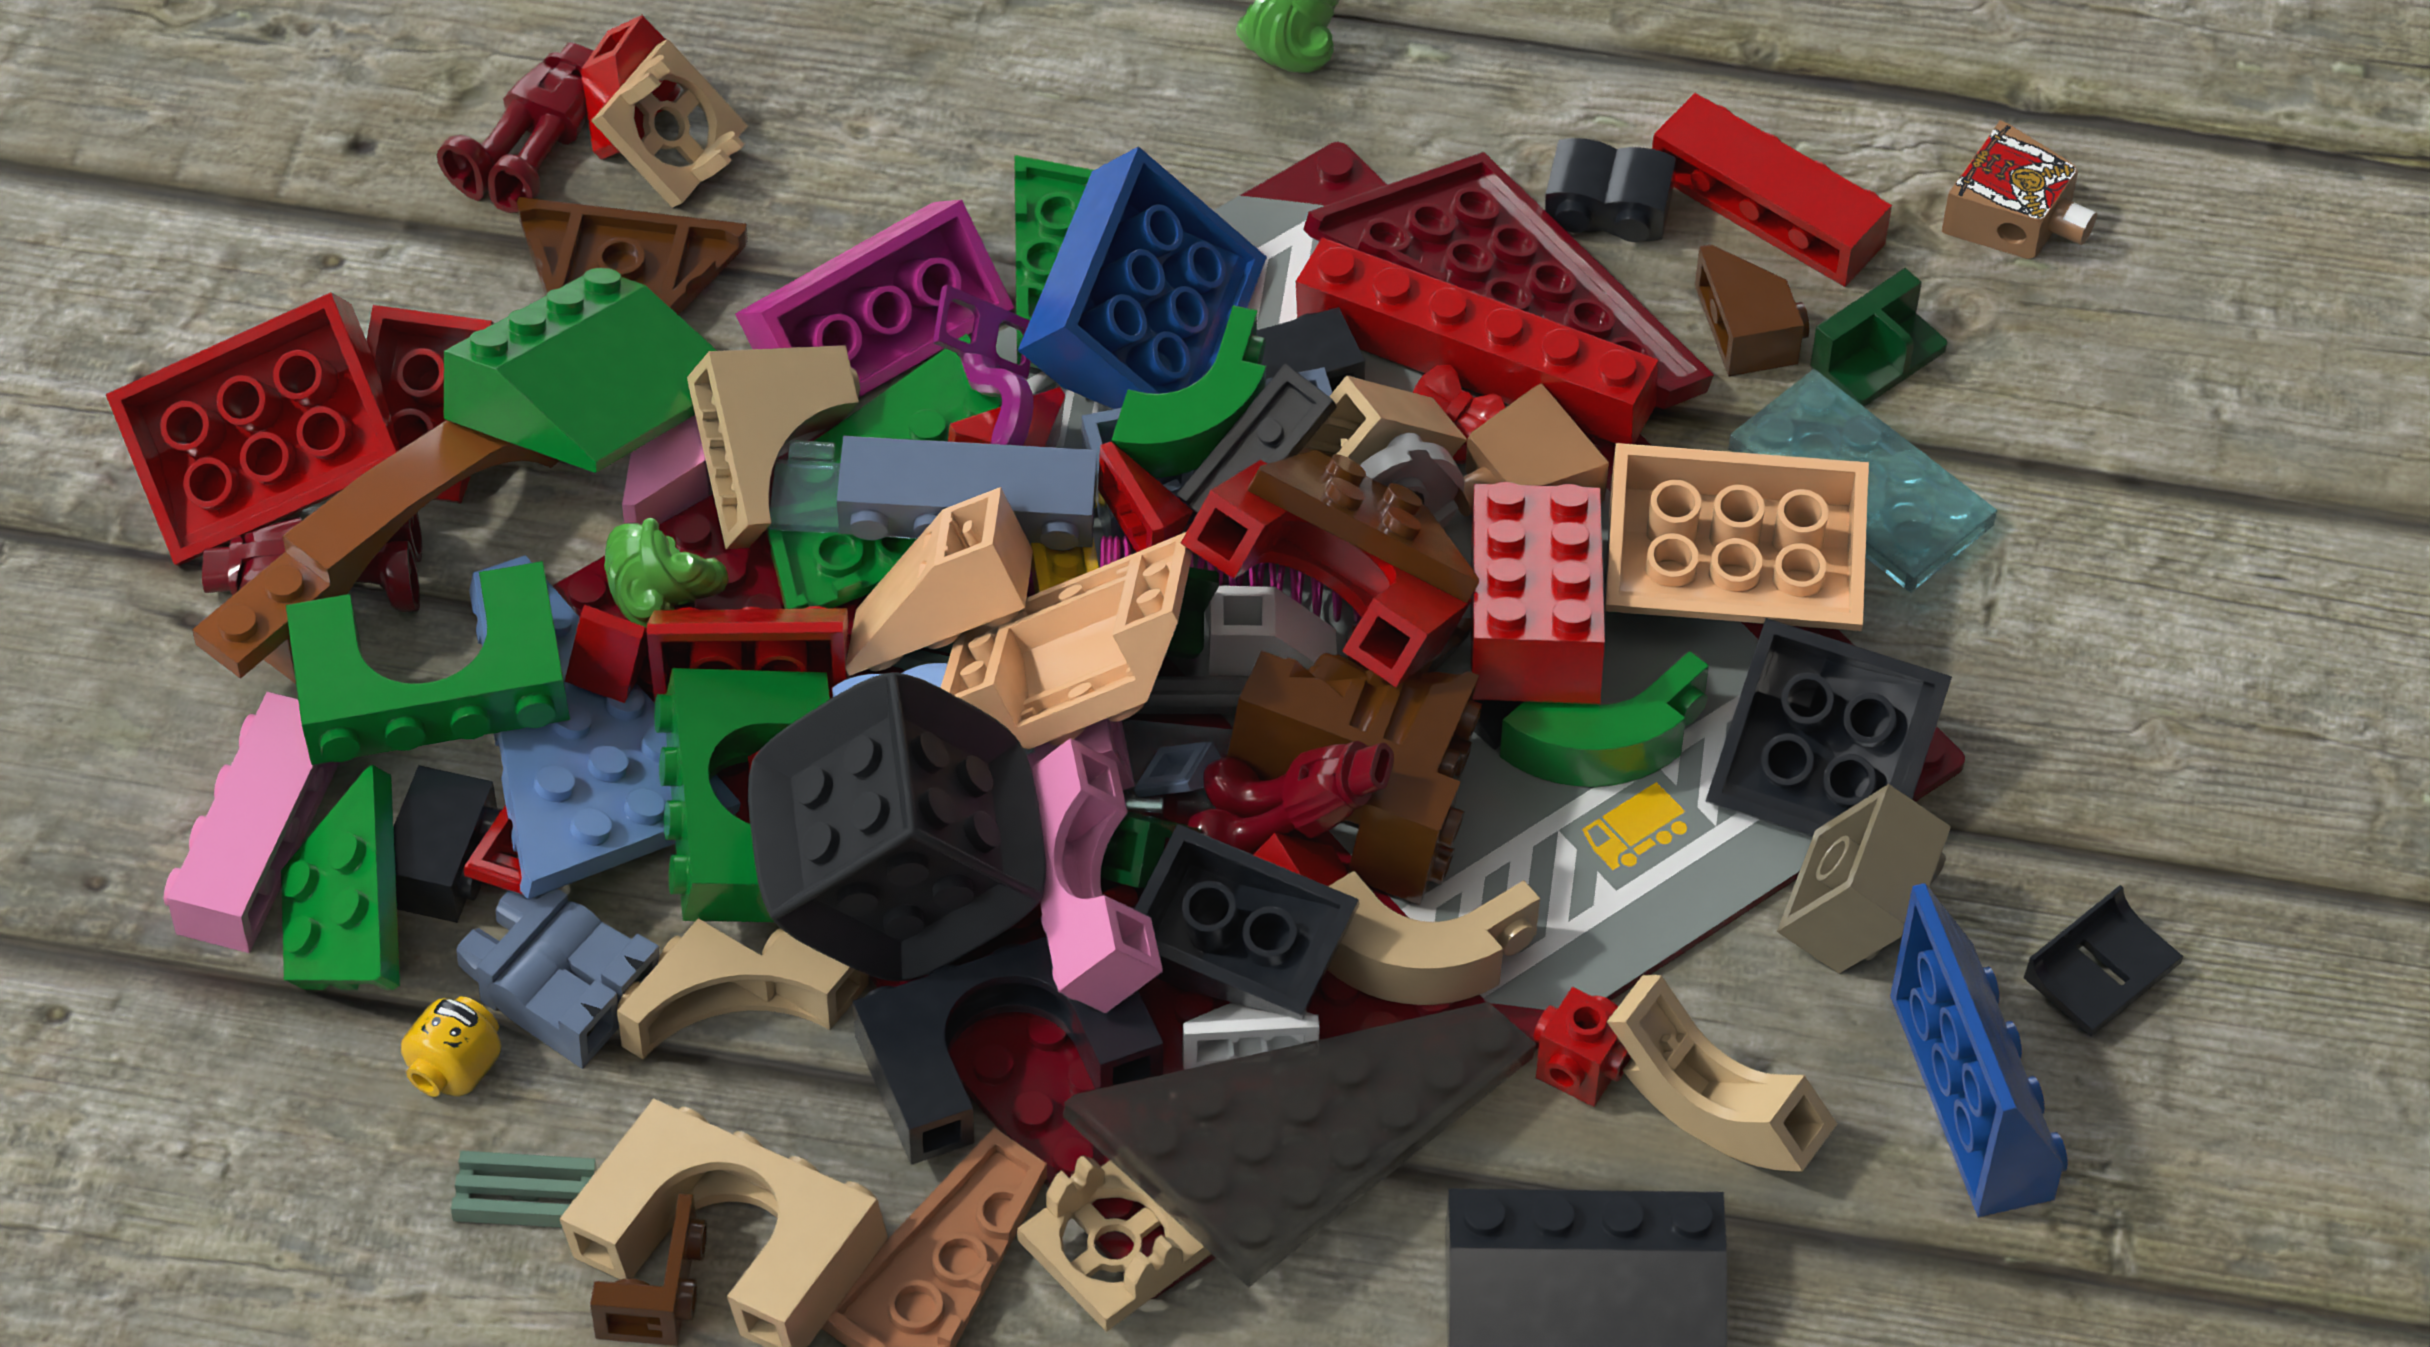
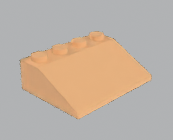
(1737, 537)

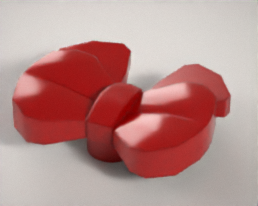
(1460, 406)

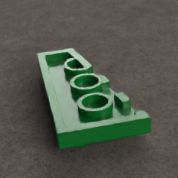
(1044, 208)
(830, 566)

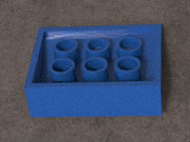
(1139, 286)
(1973, 1064)

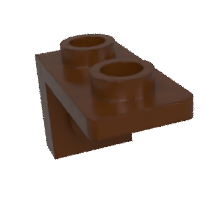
(653, 1314)

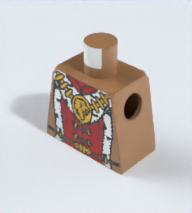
(2016, 196)

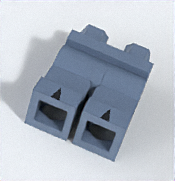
(556, 971)

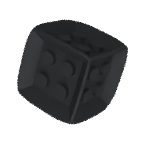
(896, 828)

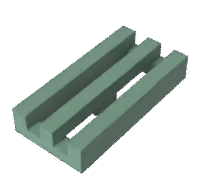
(521, 1177)

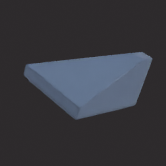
(1177, 769)

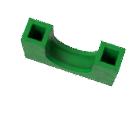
(359, 713)
(709, 725)

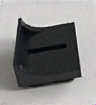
(2117, 940)

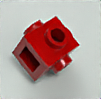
(1579, 1046)

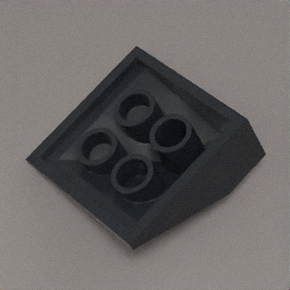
(1823, 729)

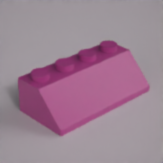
(883, 295)

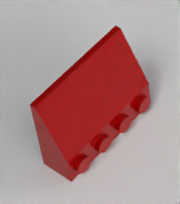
(256, 426)

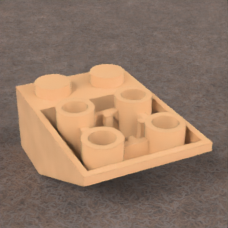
(955, 577)

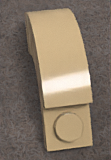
(1431, 960)
(1733, 1108)

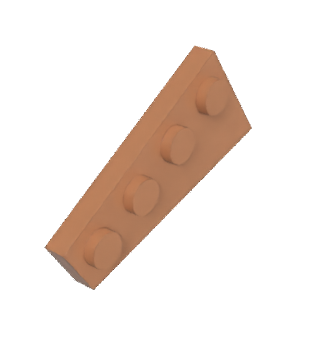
(944, 1254)

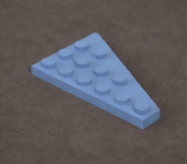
(586, 786)

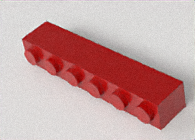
(1487, 342)

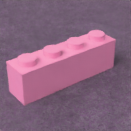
(250, 830)

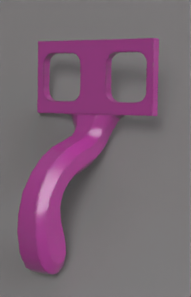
(985, 368)

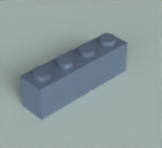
(905, 483)

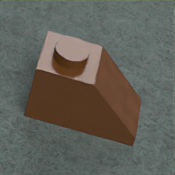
(1749, 313)

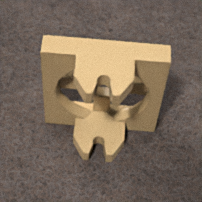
(618, 124)
(1143, 1276)

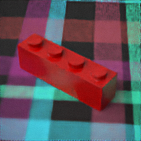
(1773, 190)

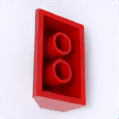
(748, 640)

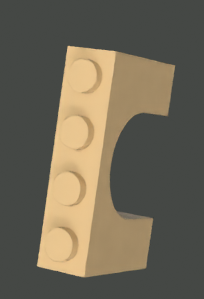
(804, 1271)

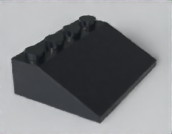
(1585, 1268)

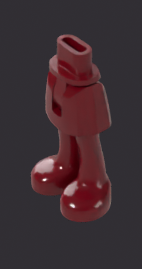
(544, 103)
(391, 568)
(1311, 797)

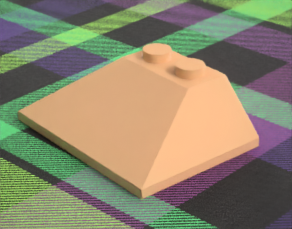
(1076, 648)

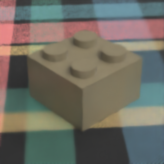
(1861, 878)

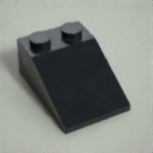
(1242, 925)

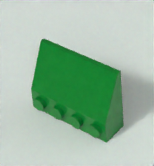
(577, 372)

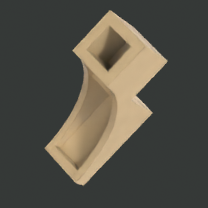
(716, 975)

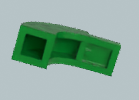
(1181, 428)
(1607, 741)

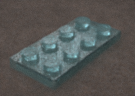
(1914, 506)

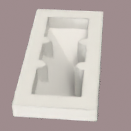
(1240, 1032)

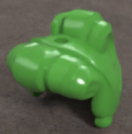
(1289, 32)
(652, 574)

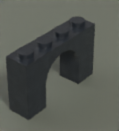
(913, 1026)

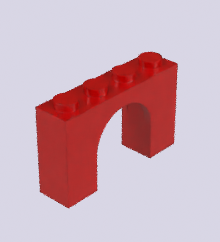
(1400, 615)

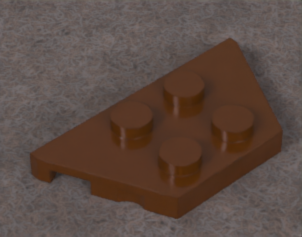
(662, 251)
(1367, 515)

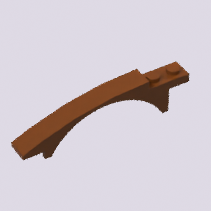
(341, 539)

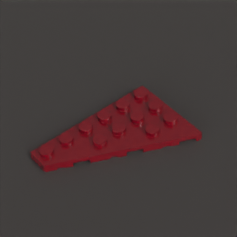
(1491, 238)

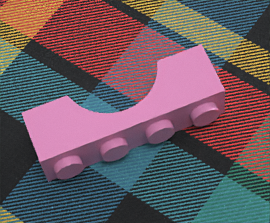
(1094, 942)

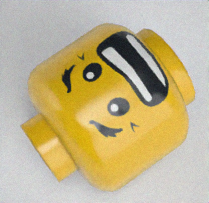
(451, 1047)

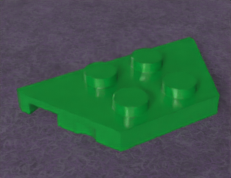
(343, 895)

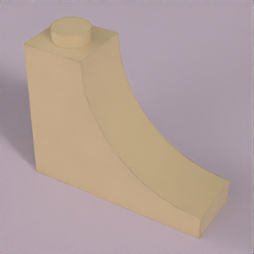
(751, 408)
(1375, 414)

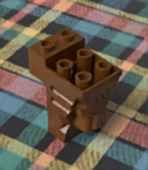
(1427, 723)

